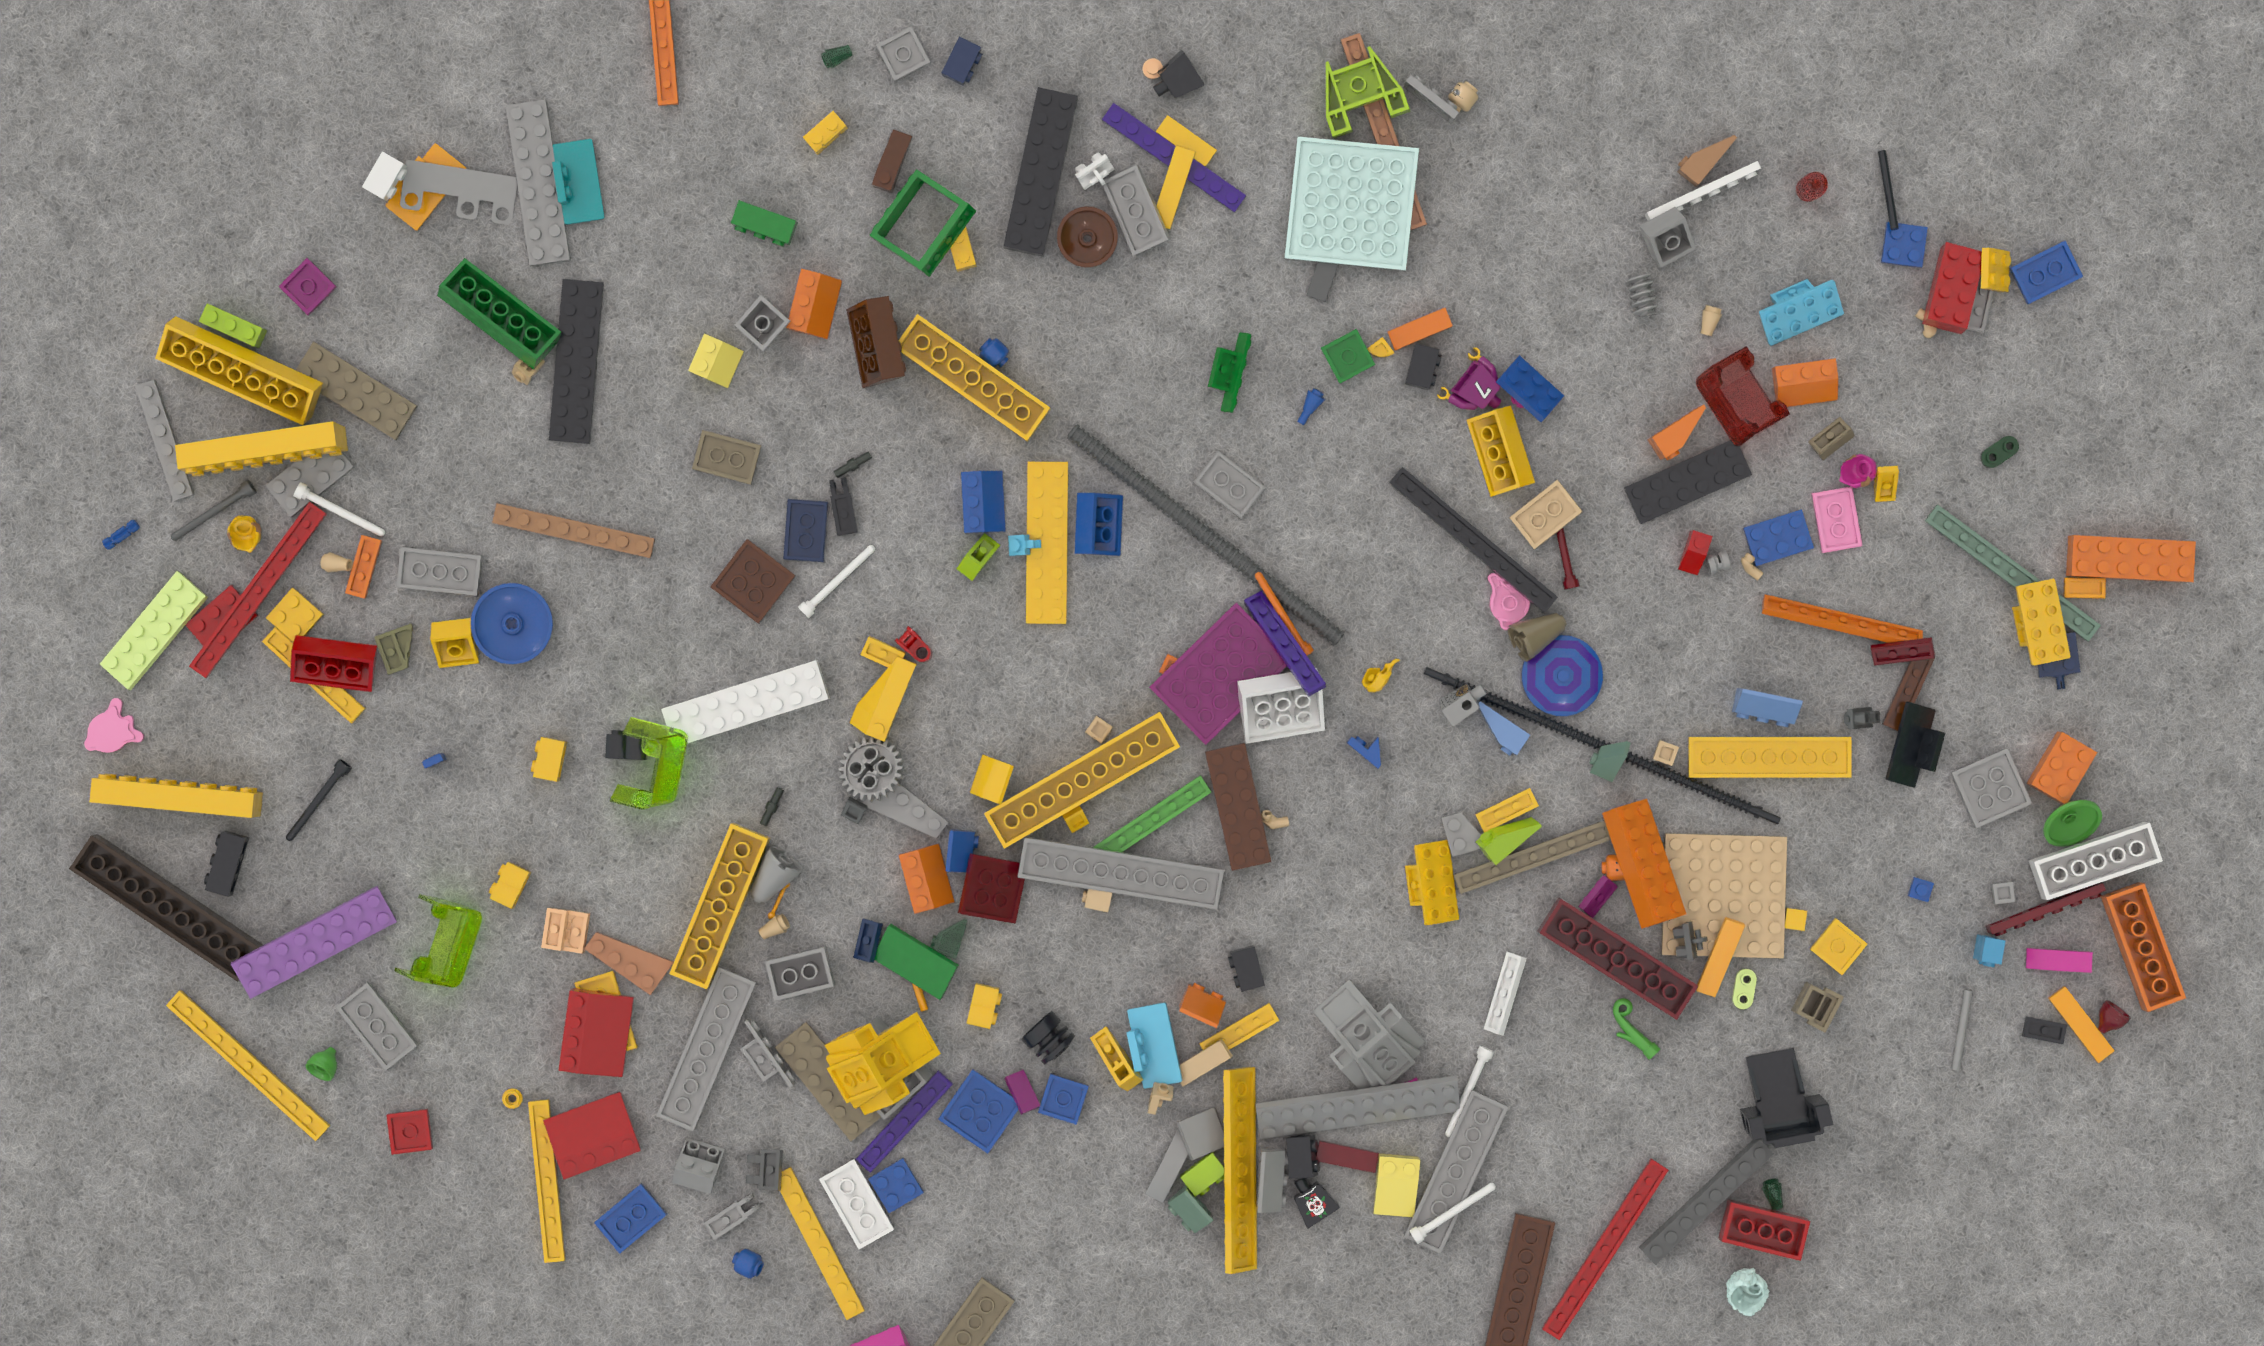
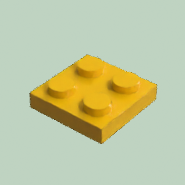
(1995, 269)
(294, 615)
(1838, 946)

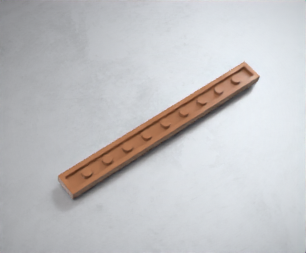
(1378, 116)

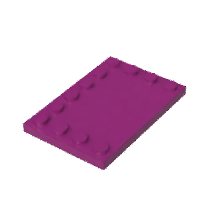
(1204, 678)

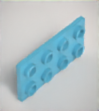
(1800, 309)
(1153, 1045)

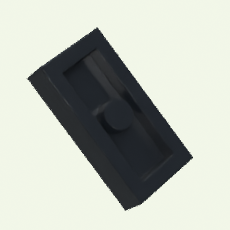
(2044, 1030)

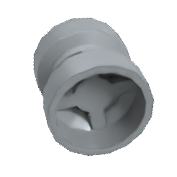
(1718, 562)

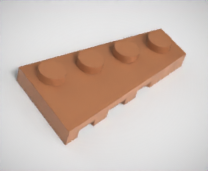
(633, 963)

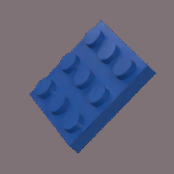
(979, 1111)

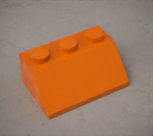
(814, 304)
(1806, 382)
(926, 878)

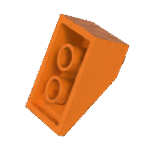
(1672, 438)
(1202, 1005)

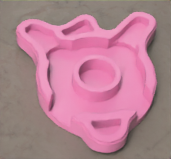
(1506, 602)
(111, 730)

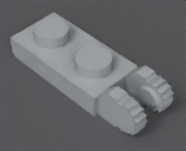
(730, 1217)

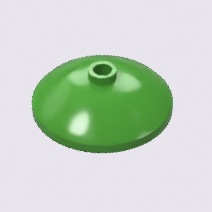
(2072, 823)

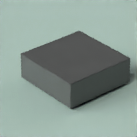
(854, 810)

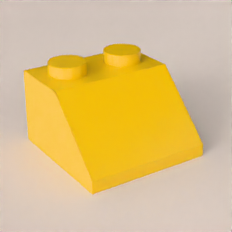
(453, 643)

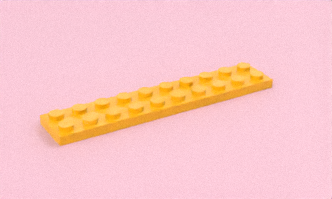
(1240, 1170)

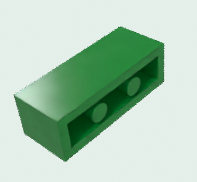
(763, 223)

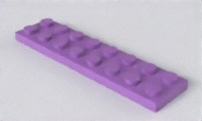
(313, 942)

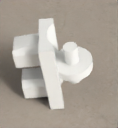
(1094, 172)

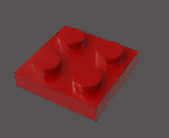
(409, 1131)

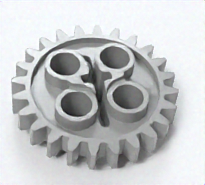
(883, 781)

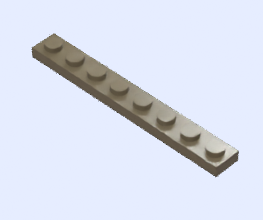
(1532, 857)

